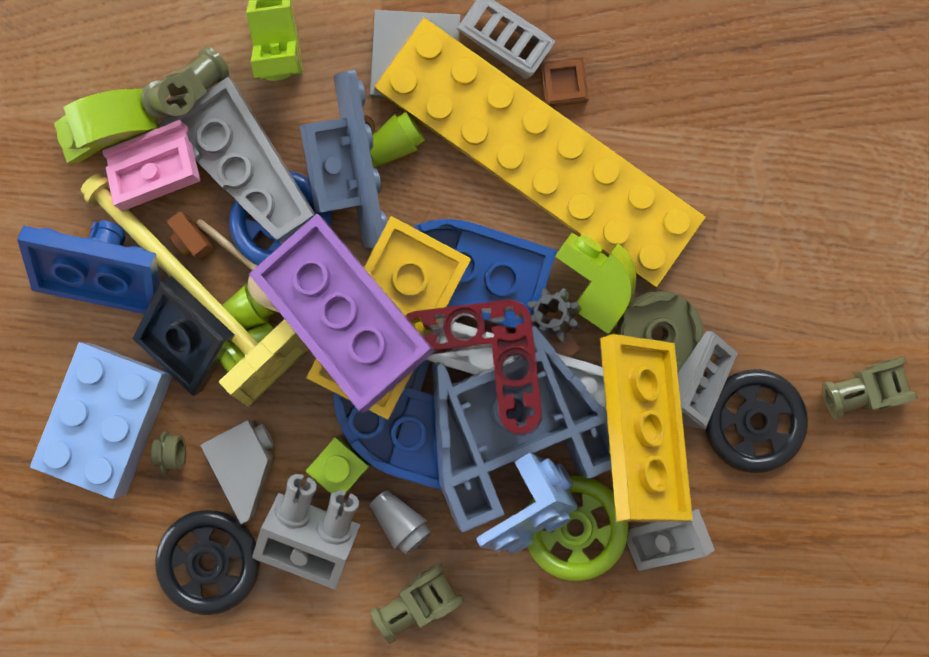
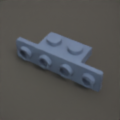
(341, 160)

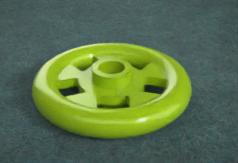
(612, 536)

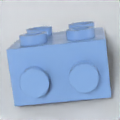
(553, 503)

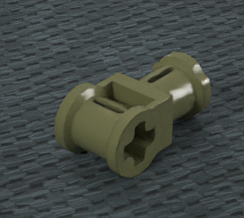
(184, 85)
(876, 387)
(419, 602)

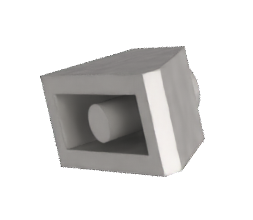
(242, 465)

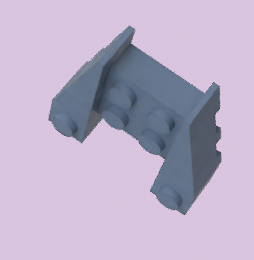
(475, 441)

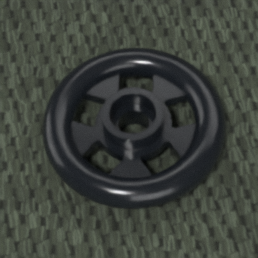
(784, 445)
(171, 555)

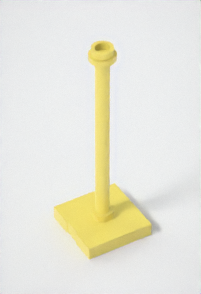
(263, 360)

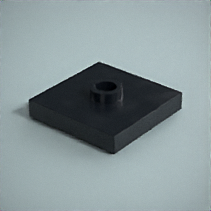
(182, 336)

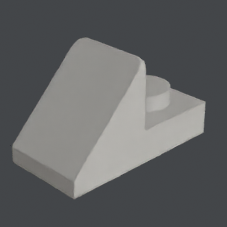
(668, 542)

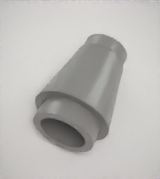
(399, 522)

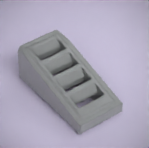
(528, 32)
(698, 392)

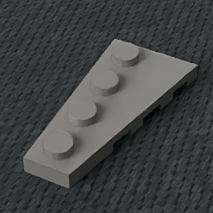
(243, 160)

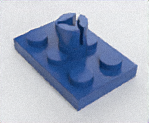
(91, 267)

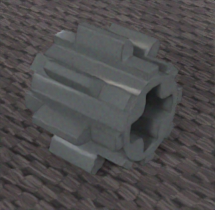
(552, 303)

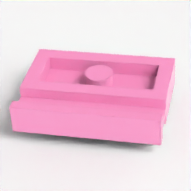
(151, 165)

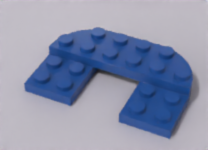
(498, 271)

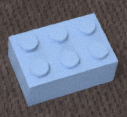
(101, 420)

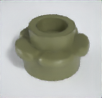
(168, 452)

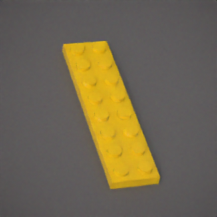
(538, 151)

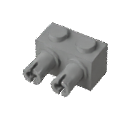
(308, 538)

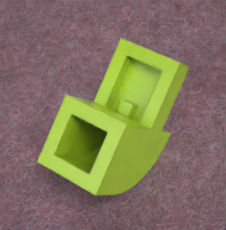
(274, 39)
(101, 123)
(610, 279)

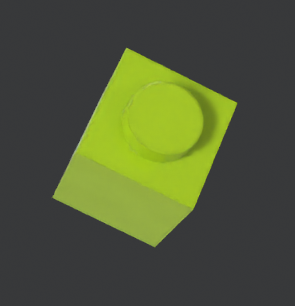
(338, 466)

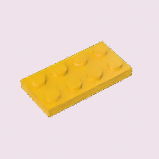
(416, 277)
(645, 430)

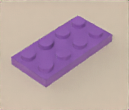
(341, 313)

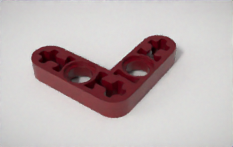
(503, 347)

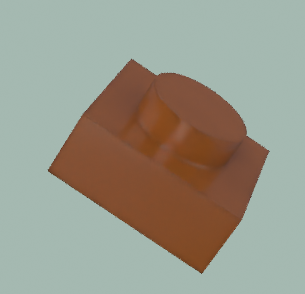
(188, 236)

